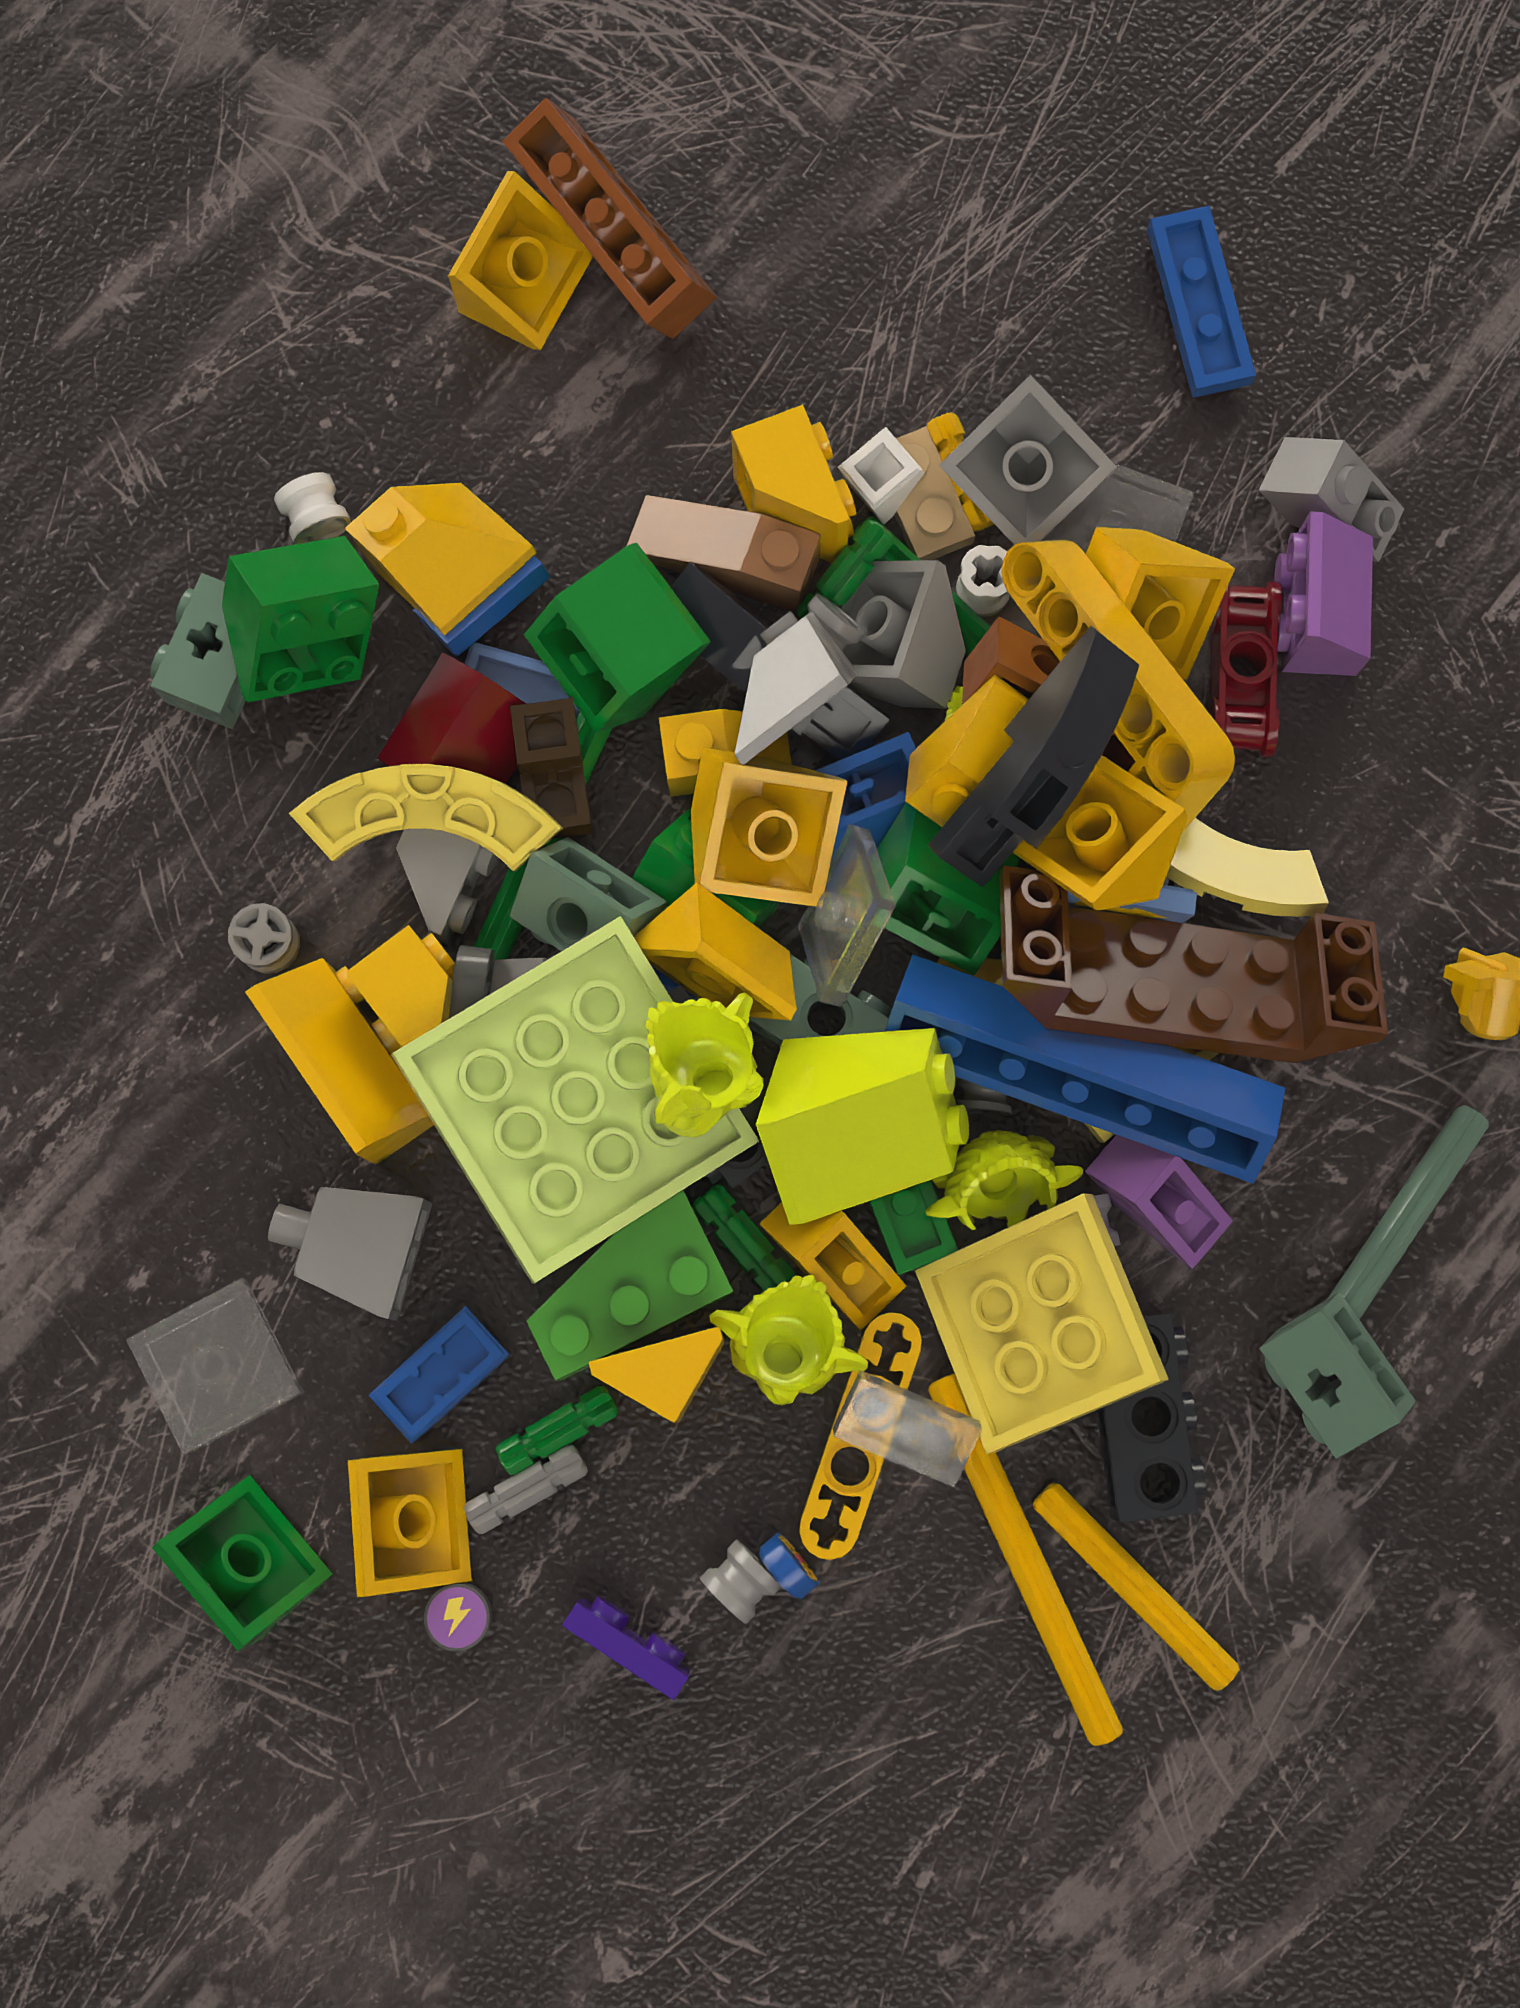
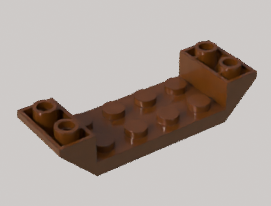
(1188, 980)

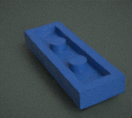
(1201, 301)

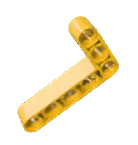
(1163, 722)

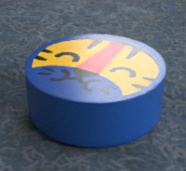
(788, 1566)

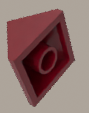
(457, 723)

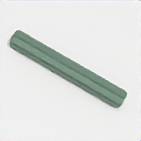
(1411, 1208)

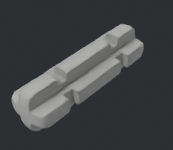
(525, 1489)

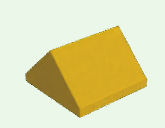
(518, 265)
(1111, 840)
(720, 955)
(662, 1373)
(409, 1522)

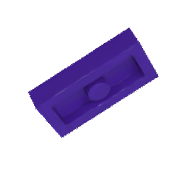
(651, 1660)

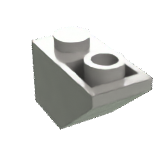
(1330, 480)
(443, 876)

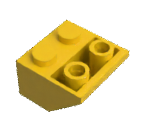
(787, 477)

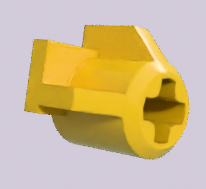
(1486, 993)

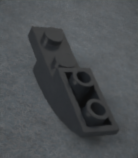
(840, 725)
(1052, 755)

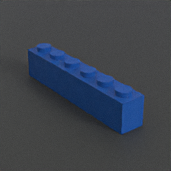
(1106, 1082)

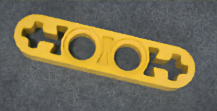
(819, 1507)

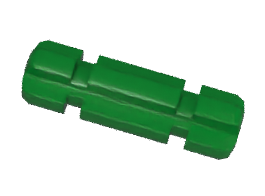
(851, 566)
(742, 1238)
(556, 1430)

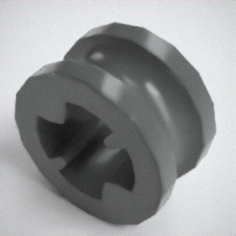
(982, 1100)

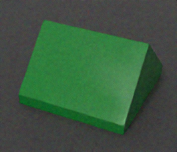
(243, 1563)

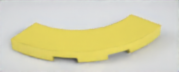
(426, 799)
(1246, 874)

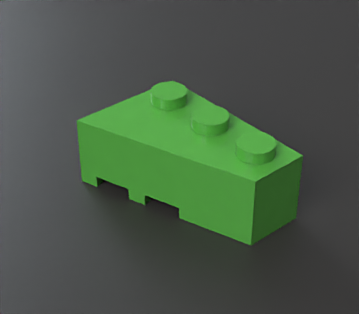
(631, 1289)

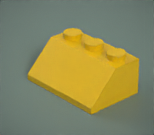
(342, 1057)

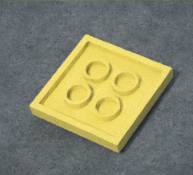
(1041, 1323)

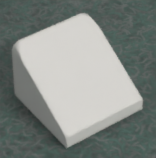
(882, 474)

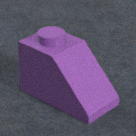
(1160, 1197)

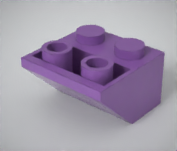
(1325, 598)

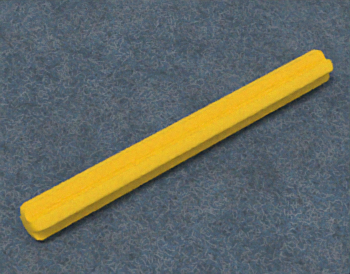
(1035, 1581)

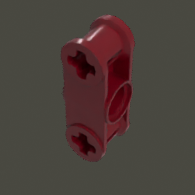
(1246, 629)

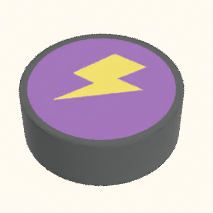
(458, 1616)

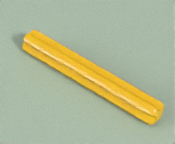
(1136, 1586)

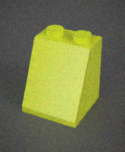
(859, 1119)

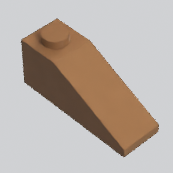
(735, 547)

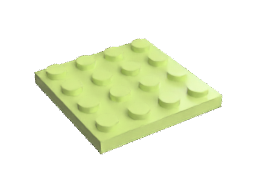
(556, 1101)

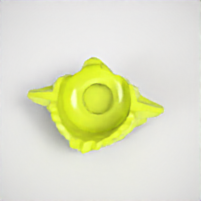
(701, 1062)
(1001, 1179)
(789, 1340)

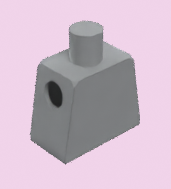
(356, 1245)

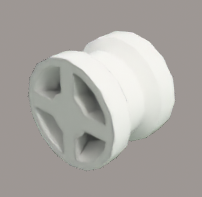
(312, 508)

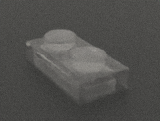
(907, 1428)

